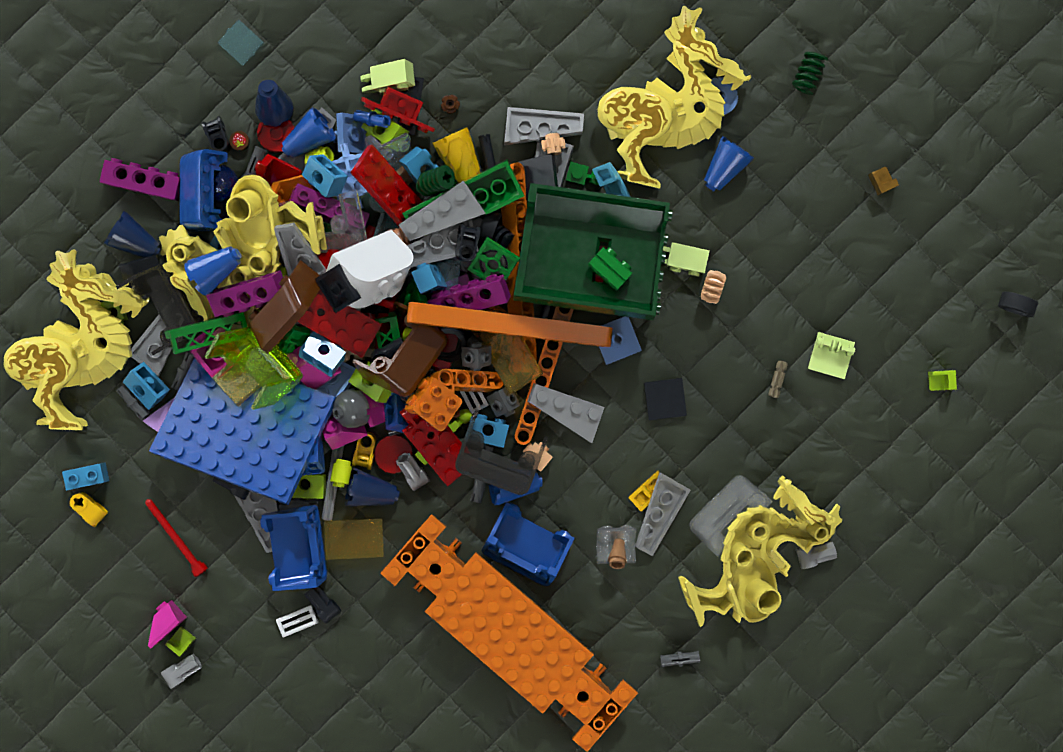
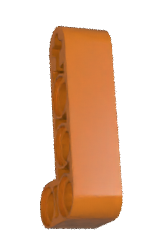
(466, 380)

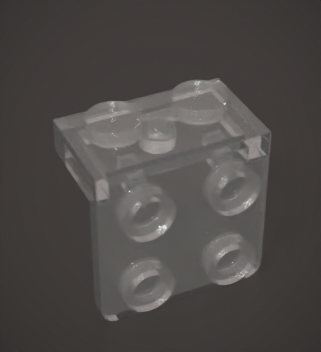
(393, 149)
(606, 537)

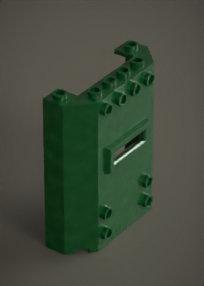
(565, 235)

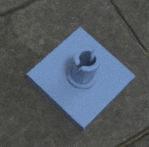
(350, 132)
(623, 341)

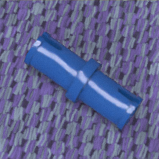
(372, 118)

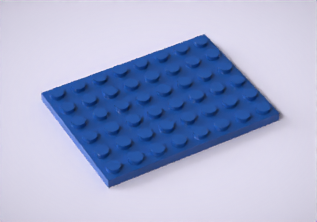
(243, 446)

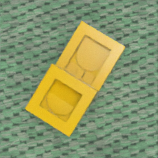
(642, 495)

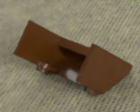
(285, 307)
(411, 360)

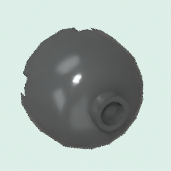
(351, 409)

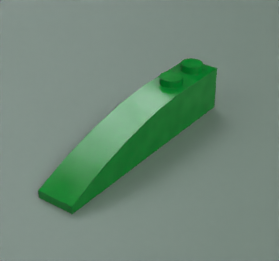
(491, 188)

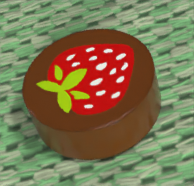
(239, 140)

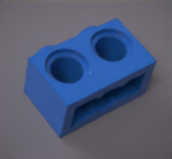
(393, 419)

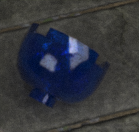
(224, 183)

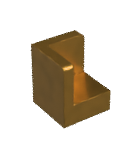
(882, 180)

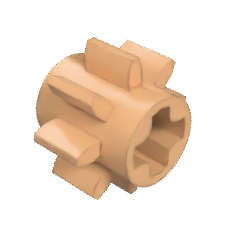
(553, 144)

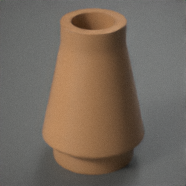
(617, 557)

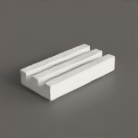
(478, 406)
(312, 614)

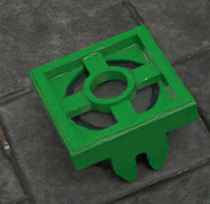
(493, 260)

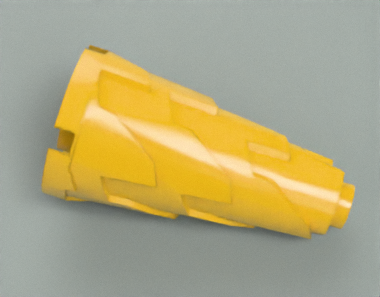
(458, 154)

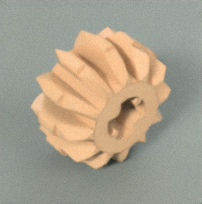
(713, 286)

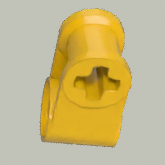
(364, 452)
(91, 511)

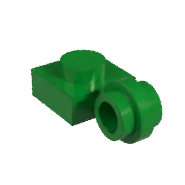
(578, 174)
(296, 336)

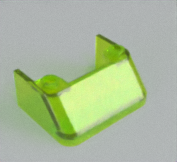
(272, 370)

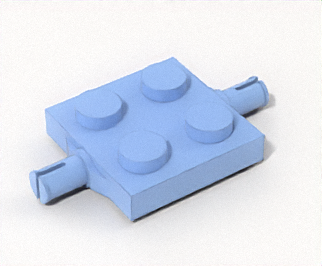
(346, 164)

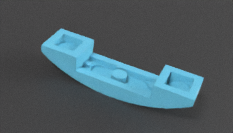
(610, 179)

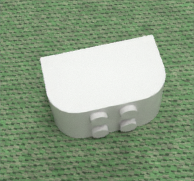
(375, 267)

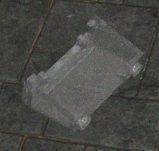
(723, 509)

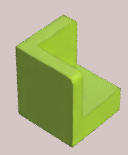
(942, 380)
(180, 641)

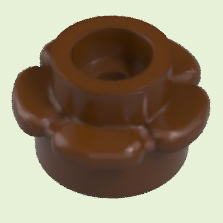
(455, 104)

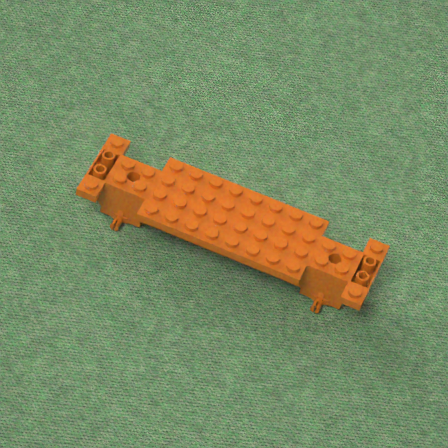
(509, 632)

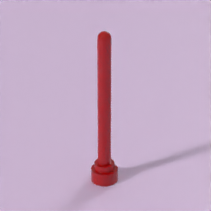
(197, 566)

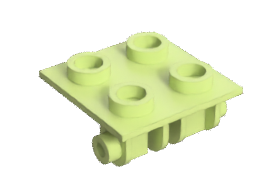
(831, 355)

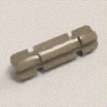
(778, 378)

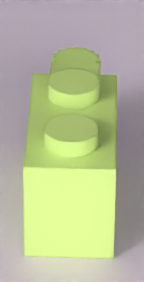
(394, 74)
(686, 258)

